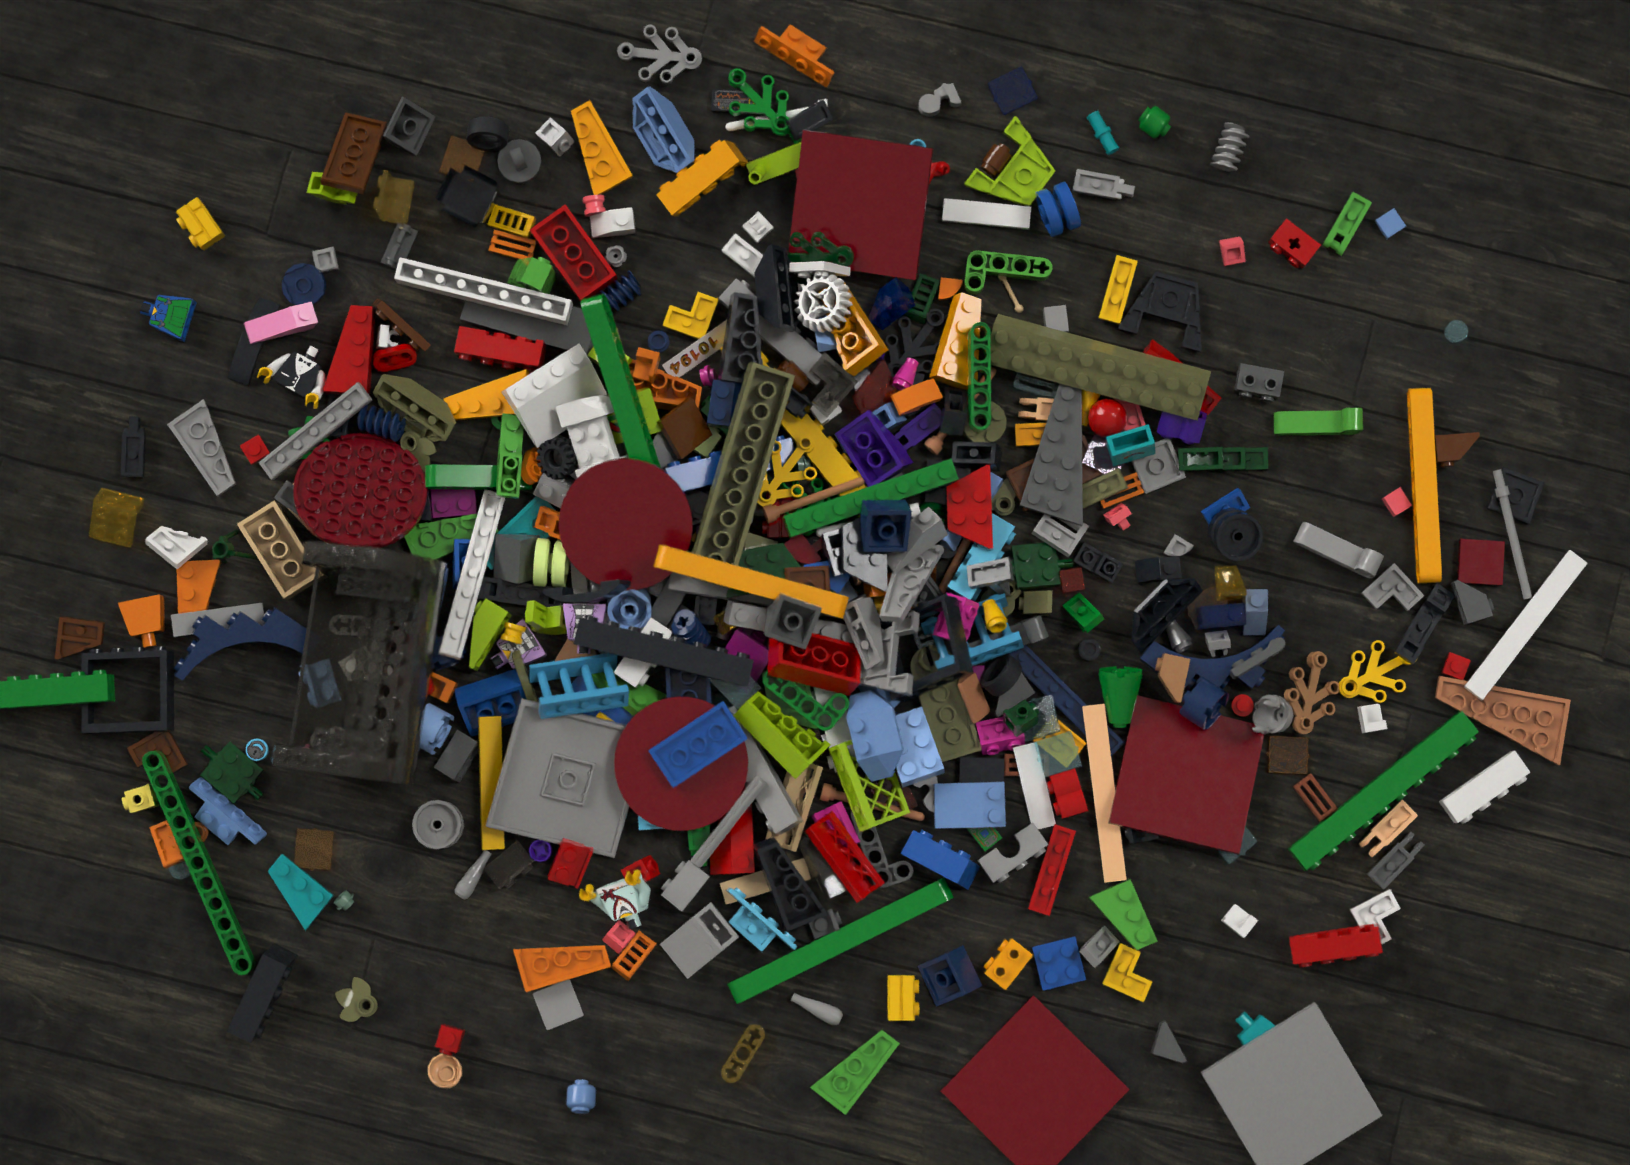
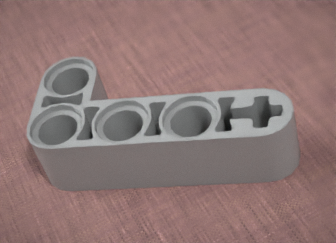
(1359, 560)

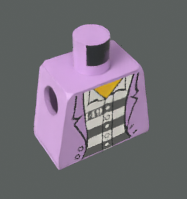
(574, 612)
(530, 649)

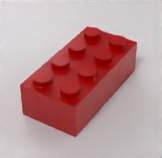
(573, 253)
(823, 664)

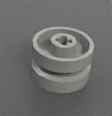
(451, 827)

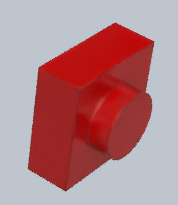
(255, 449)
(1455, 666)

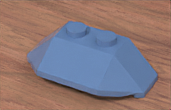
(662, 131)
(874, 734)

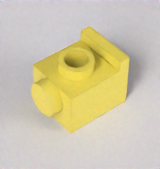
(147, 795)

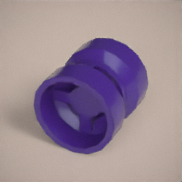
(540, 850)

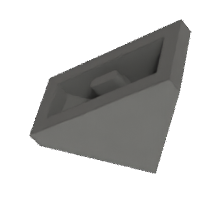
(1166, 1045)

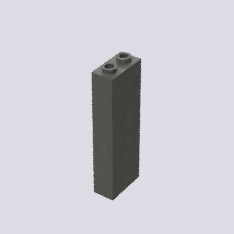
(514, 324)

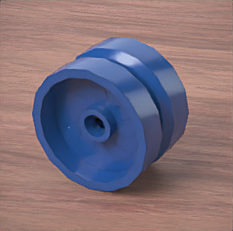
(1058, 209)

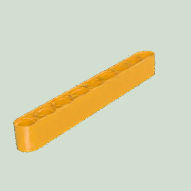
(1424, 485)
(747, 580)

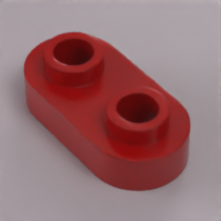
(395, 357)

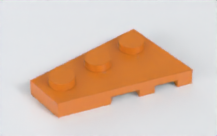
(195, 584)

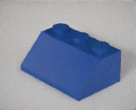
(490, 697)

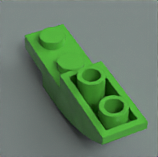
(509, 457)

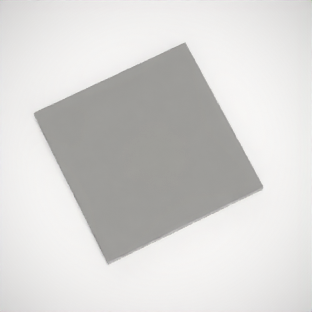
(561, 781)
(1292, 1091)

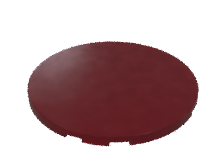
(360, 491)
(620, 517)
(646, 789)

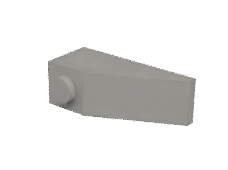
(925, 531)
(865, 630)

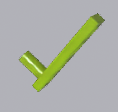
(774, 164)

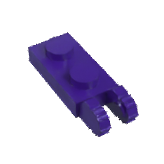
(920, 426)

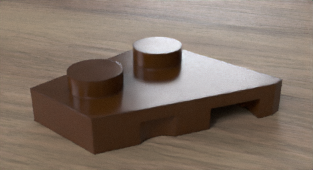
(77, 635)

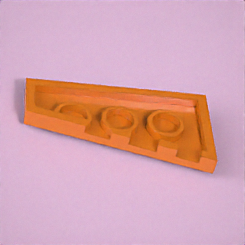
(556, 964)

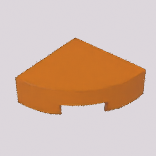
(948, 288)

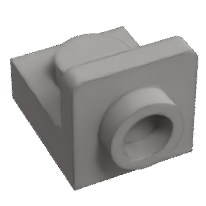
(555, 136)

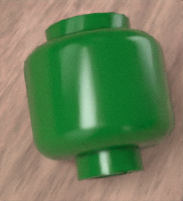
(1154, 122)

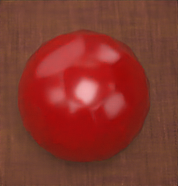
(1107, 417)

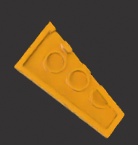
(601, 156)
(485, 399)

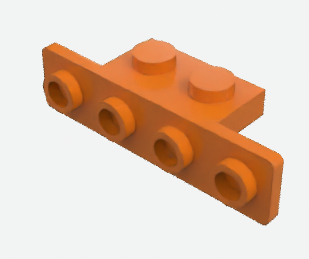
(798, 51)

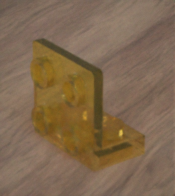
(394, 198)
(114, 517)

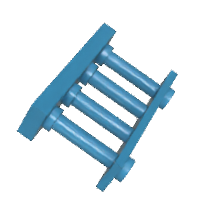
(988, 649)
(583, 701)

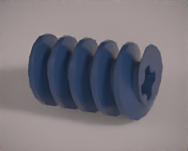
(622, 291)
(379, 424)
(688, 627)

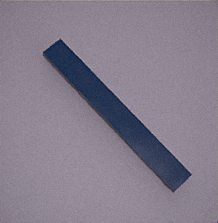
(1062, 695)

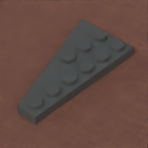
(1056, 473)

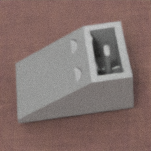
(699, 940)

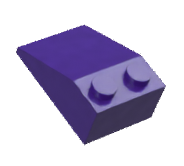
(873, 449)

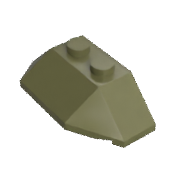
(421, 408)

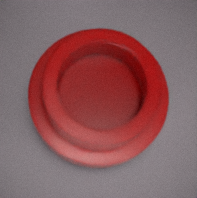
(1242, 705)

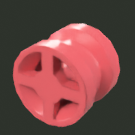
(593, 204)

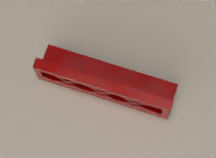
(841, 858)

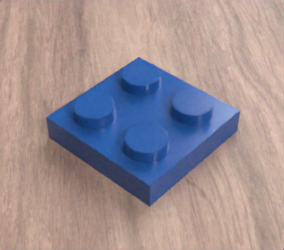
(1058, 963)

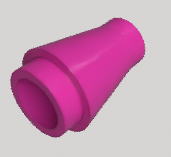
(906, 374)

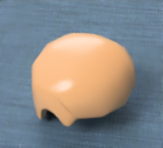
(444, 1071)

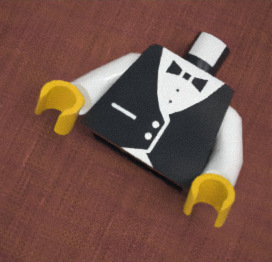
(298, 374)

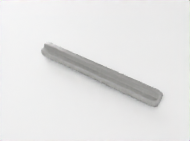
(728, 822)

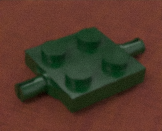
(1036, 566)
(232, 772)

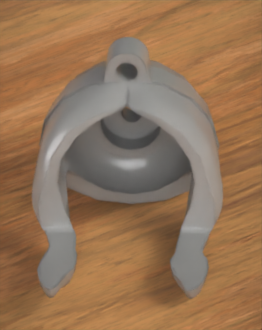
(1272, 714)

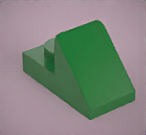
(1083, 612)

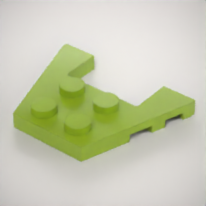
(1022, 176)

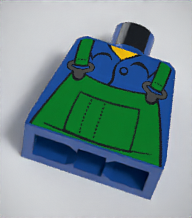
(170, 315)

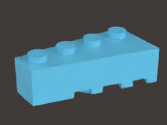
(978, 554)

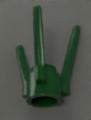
(224, 549)

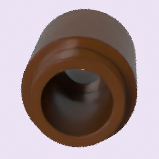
(996, 159)
(800, 380)

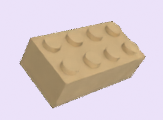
(278, 549)

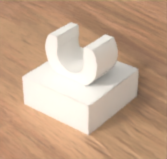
(757, 227)
(383, 337)

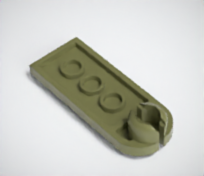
(945, 711)

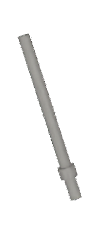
(1502, 492)

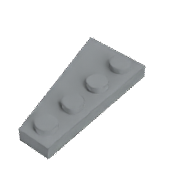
(201, 442)
(907, 585)

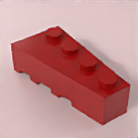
(500, 349)
(1336, 944)

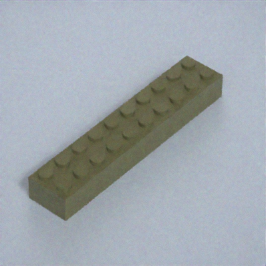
(1098, 367)
(743, 464)

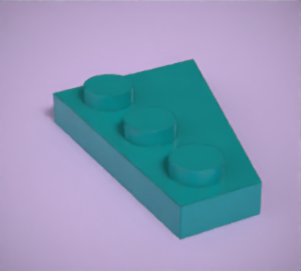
(300, 890)

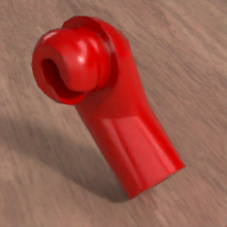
(938, 169)

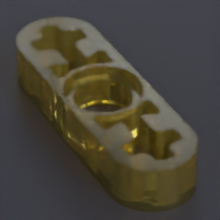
(739, 1070)

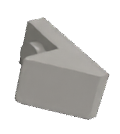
(1099, 946)

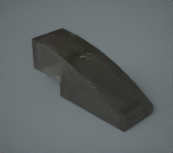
(820, 869)

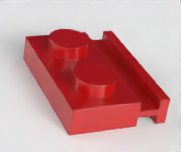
(570, 863)

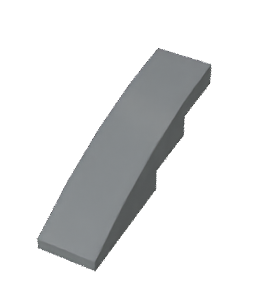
(182, 622)

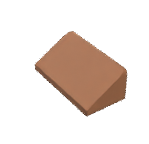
(973, 697)

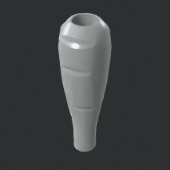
(470, 879)
(821, 1010)

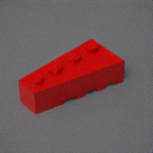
(353, 353)

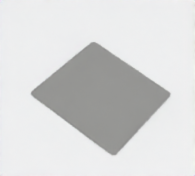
(558, 1004)

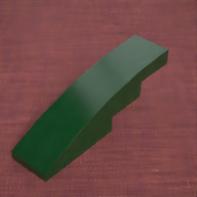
(1223, 459)

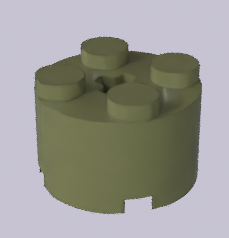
(993, 432)

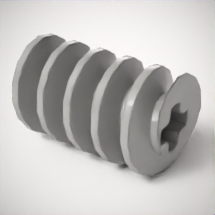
(1229, 147)

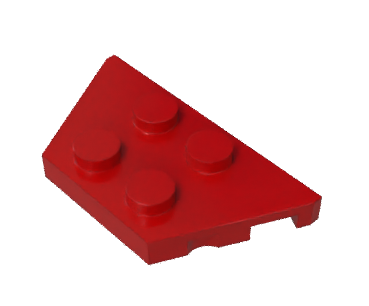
(971, 507)

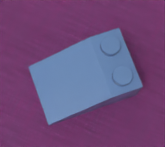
(969, 805)

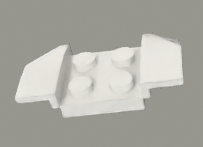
(589, 430)

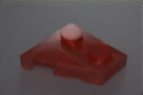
(875, 389)

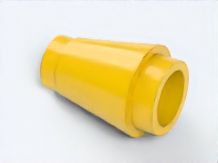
(994, 617)

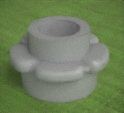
(611, 251)

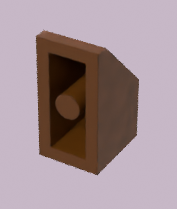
(1452, 447)

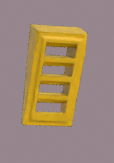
(530, 221)

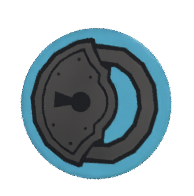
(257, 749)

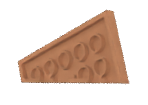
(1522, 716)

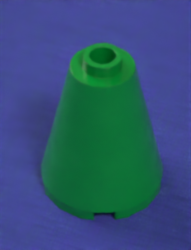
(1120, 692)

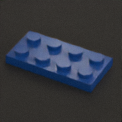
(698, 744)

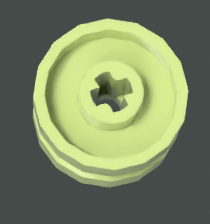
(550, 563)

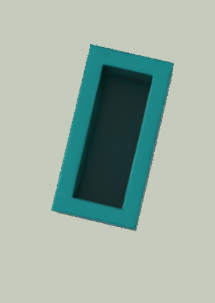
(1130, 445)

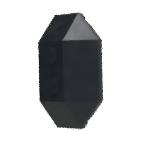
(777, 289)
(1162, 609)

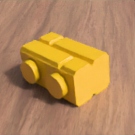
(199, 223)
(902, 997)

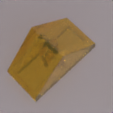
(1229, 583)

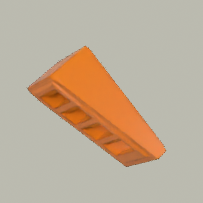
(627, 951)

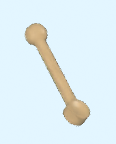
(1018, 308)

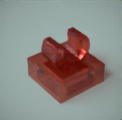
(1072, 580)

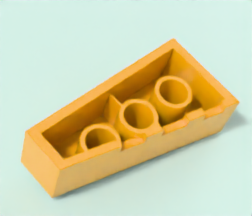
(701, 176)
(857, 339)
(952, 353)

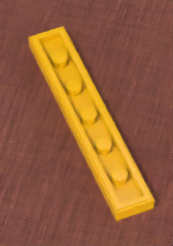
(489, 770)

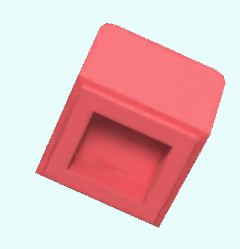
(1232, 251)
(1396, 502)
(618, 936)

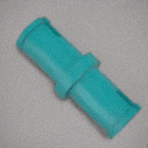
(1102, 132)

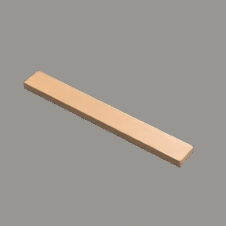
(1103, 792)

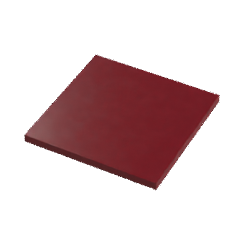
(863, 198)
(1186, 778)
(1034, 1088)

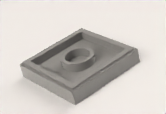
(1158, 469)

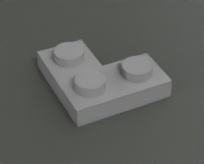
(1392, 583)

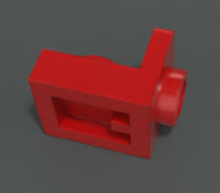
(647, 866)

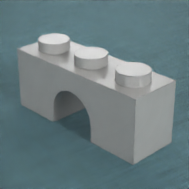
(998, 866)

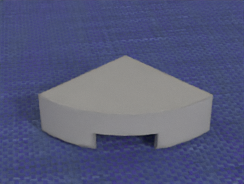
(1177, 547)

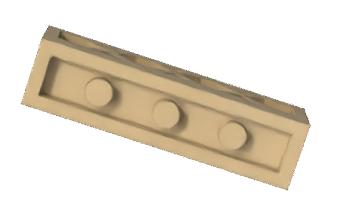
(796, 790)

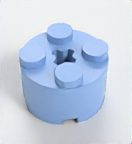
(636, 616)
(435, 728)

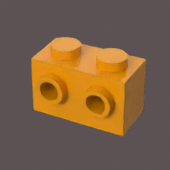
(1007, 963)

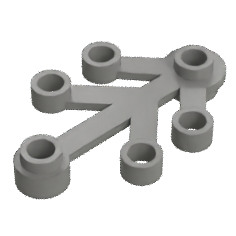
(663, 55)

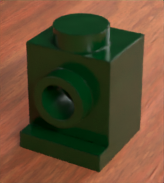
(1021, 723)

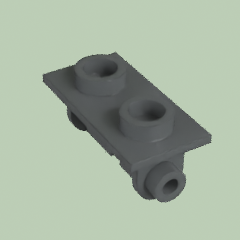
(399, 245)

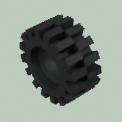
(548, 462)

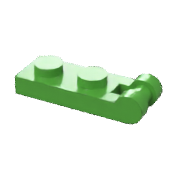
(1347, 222)

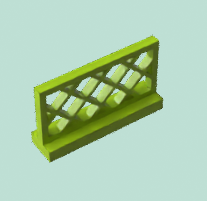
(855, 790)

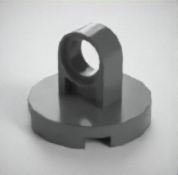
(519, 161)

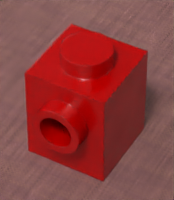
(449, 1039)

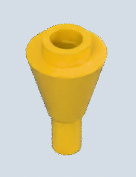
(1088, 400)

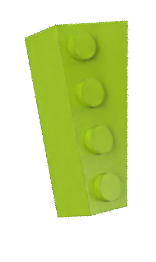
(780, 734)

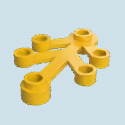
(783, 474)
(1372, 674)

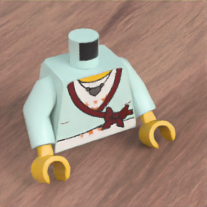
(621, 898)

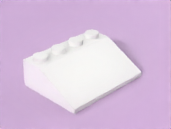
(554, 384)

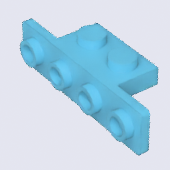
(755, 926)

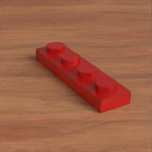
(1051, 869)

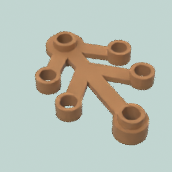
(1309, 694)

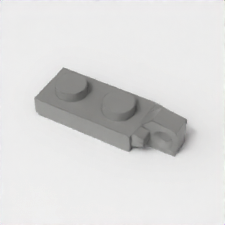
(1101, 185)

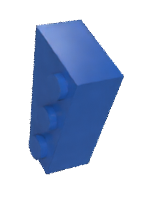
(940, 858)

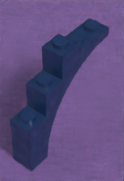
(213, 636)
(1215, 669)

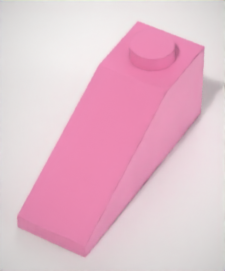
(281, 323)

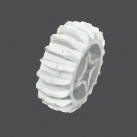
(810, 314)

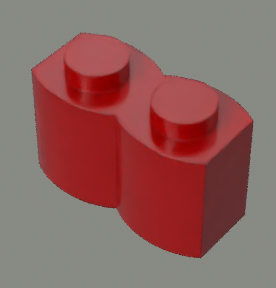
(1067, 793)

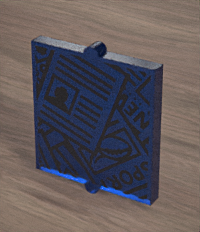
(1012, 90)

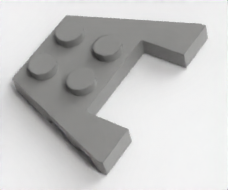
(883, 674)

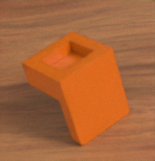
(646, 365)
(443, 687)

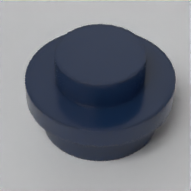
(658, 341)

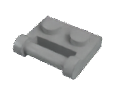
(1058, 535)

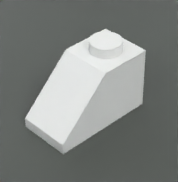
(613, 223)

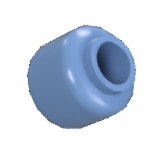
(581, 1097)

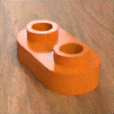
(529, 470)

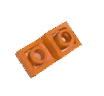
(916, 396)

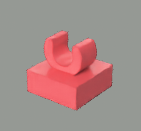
(1118, 516)

